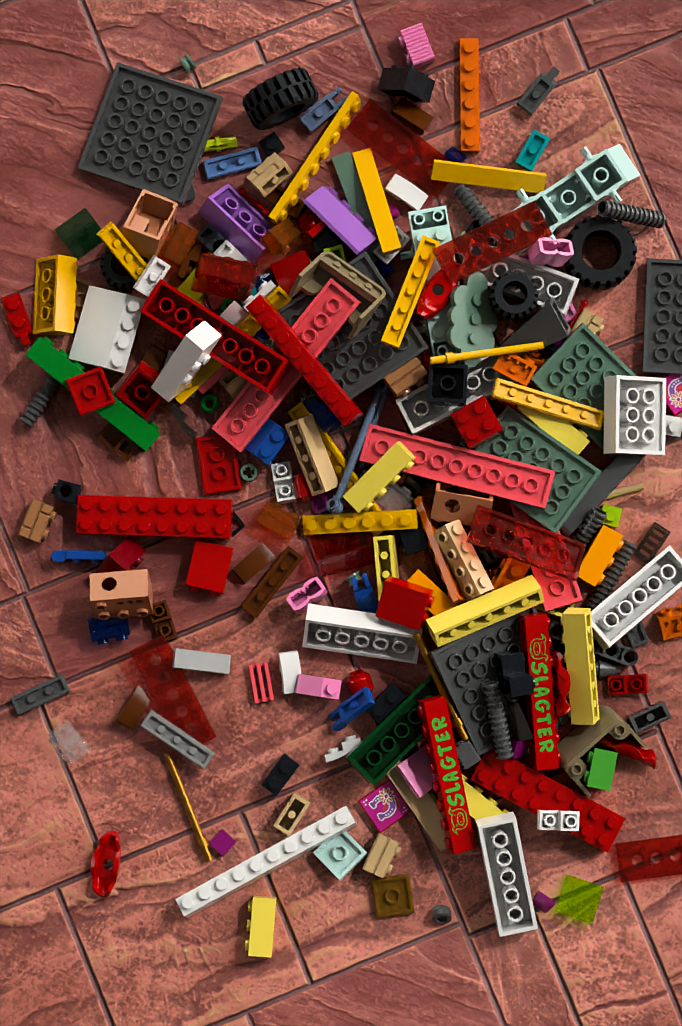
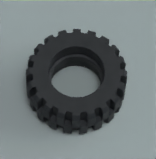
(280, 98)
(618, 235)

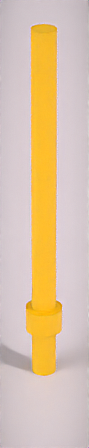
(450, 358)

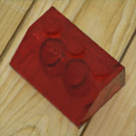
(224, 277)
(342, 551)

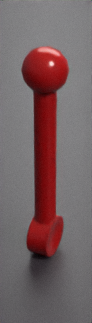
(242, 191)
(584, 303)

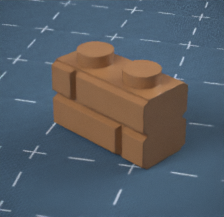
(405, 377)
(37, 521)

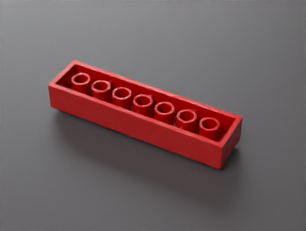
(235, 347)
(154, 517)
(538, 792)

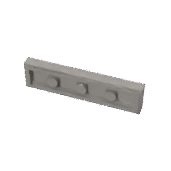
(177, 739)

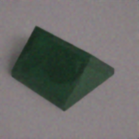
(80, 233)

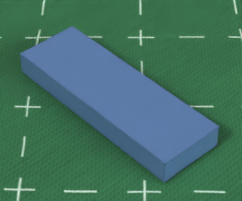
(232, 163)

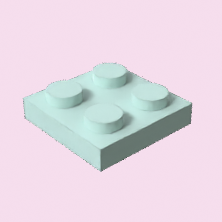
(340, 854)

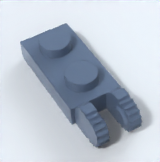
(322, 111)

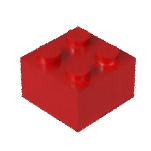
(137, 390)
(477, 422)

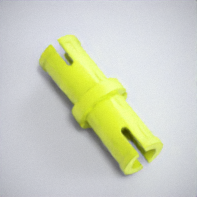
(221, 143)

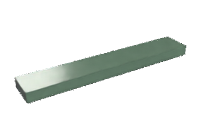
(353, 191)

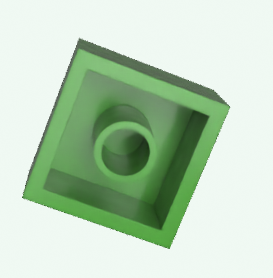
(599, 768)

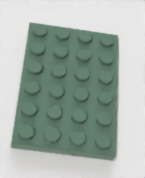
(578, 374)
(532, 445)

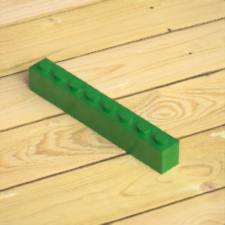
(117, 413)

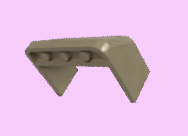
(329, 266)
(584, 737)

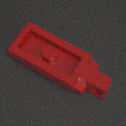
(18, 318)

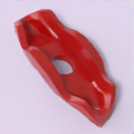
(431, 304)
(562, 683)
(629, 748)
(103, 879)

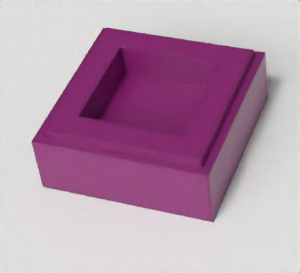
(222, 842)

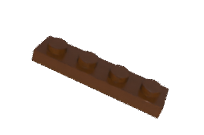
(272, 582)

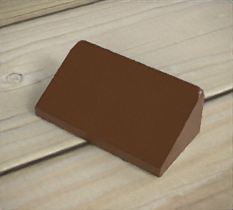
(412, 115)

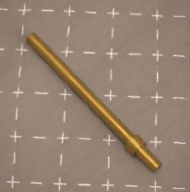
(456, 720)
(202, 842)

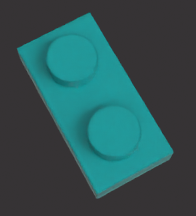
(532, 150)

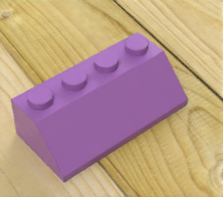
(342, 220)
(236, 222)

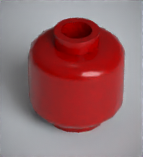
(358, 680)

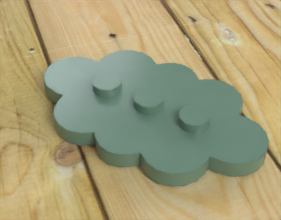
(471, 318)

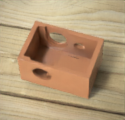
(150, 223)
(453, 506)
(129, 598)

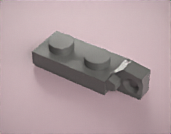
(538, 91)

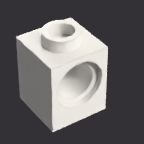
(229, 250)

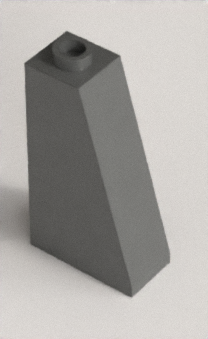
(544, 326)

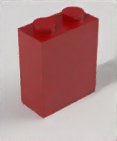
(209, 567)
(405, 603)

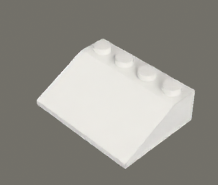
(106, 329)
(634, 415)

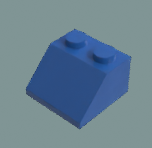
(268, 442)

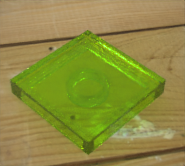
(579, 898)

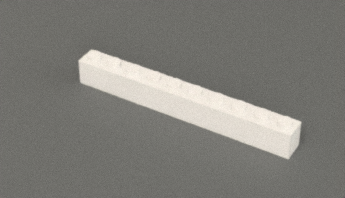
(266, 862)

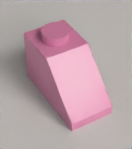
(318, 686)

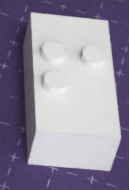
(186, 361)

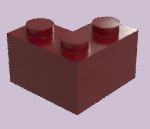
(122, 558)

